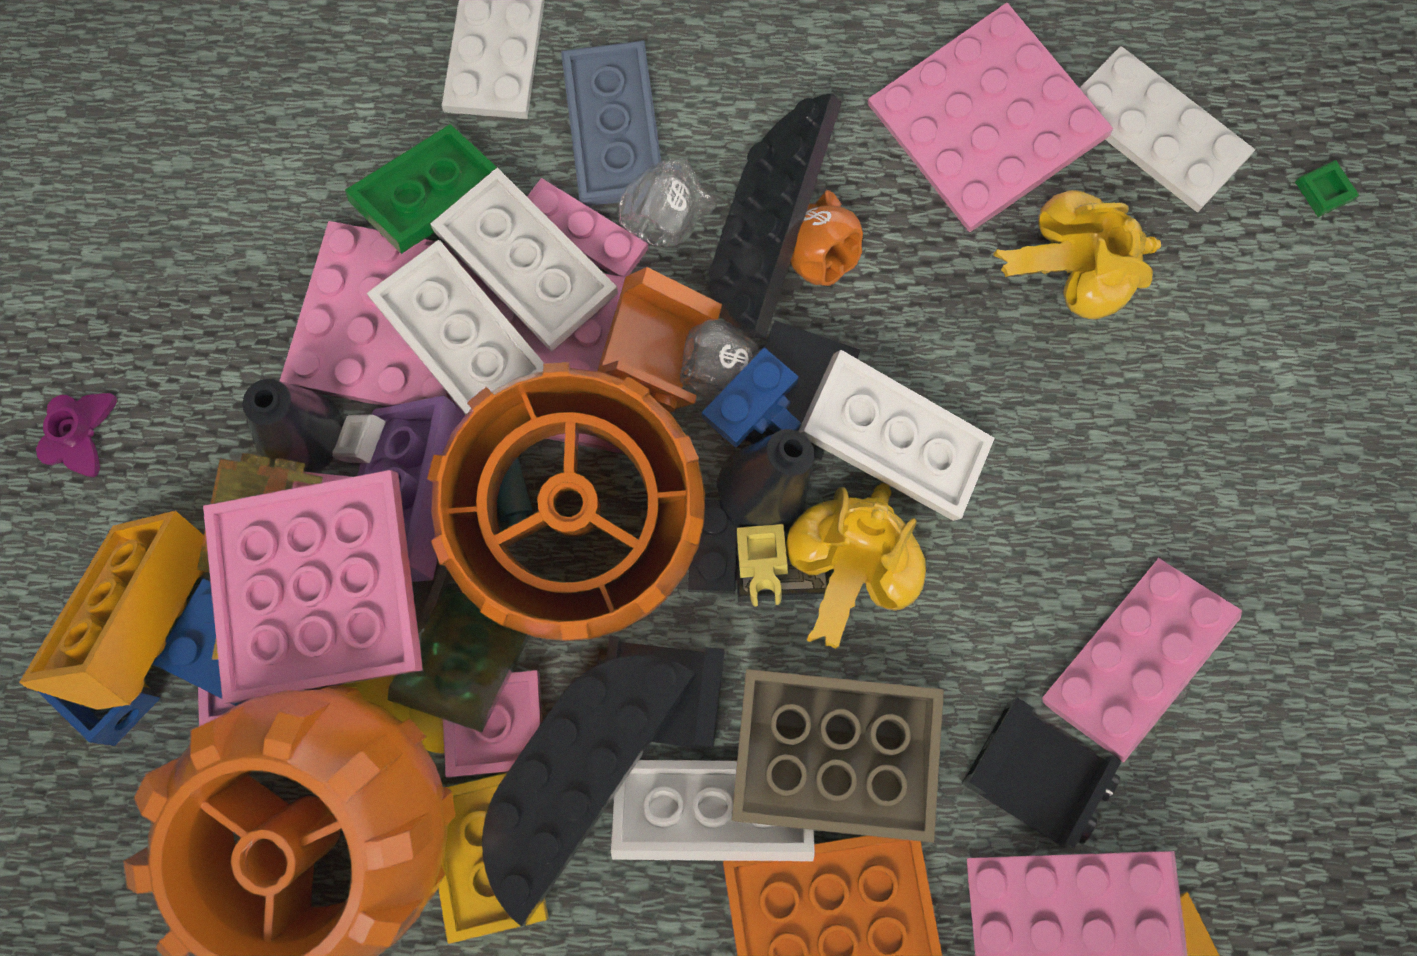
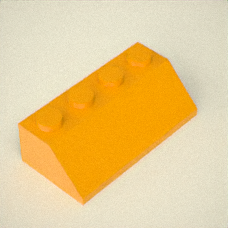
(119, 613)

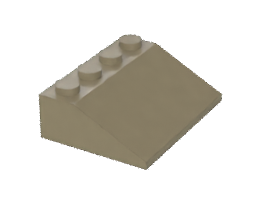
(838, 755)

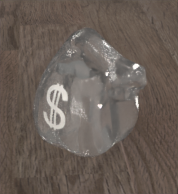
(665, 203)
(714, 357)

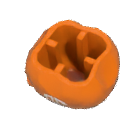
(827, 242)

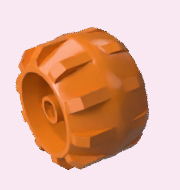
(490, 440)
(258, 893)

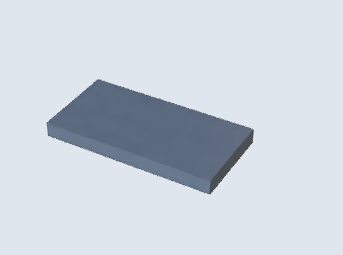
(610, 118)

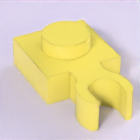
(762, 557)

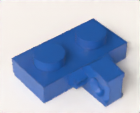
(754, 400)

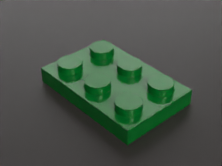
(419, 186)

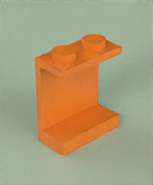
(651, 334)

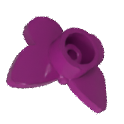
(70, 430)

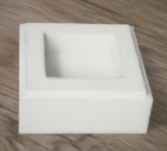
(358, 438)

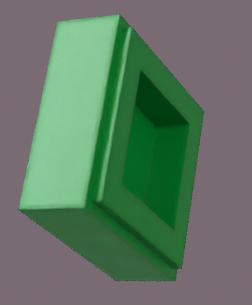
(1327, 188)

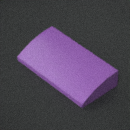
(407, 446)

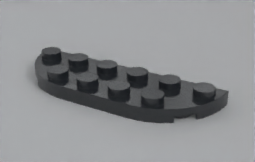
(769, 214)
(573, 774)

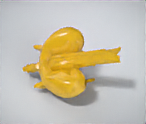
(1095, 245)
(862, 545)

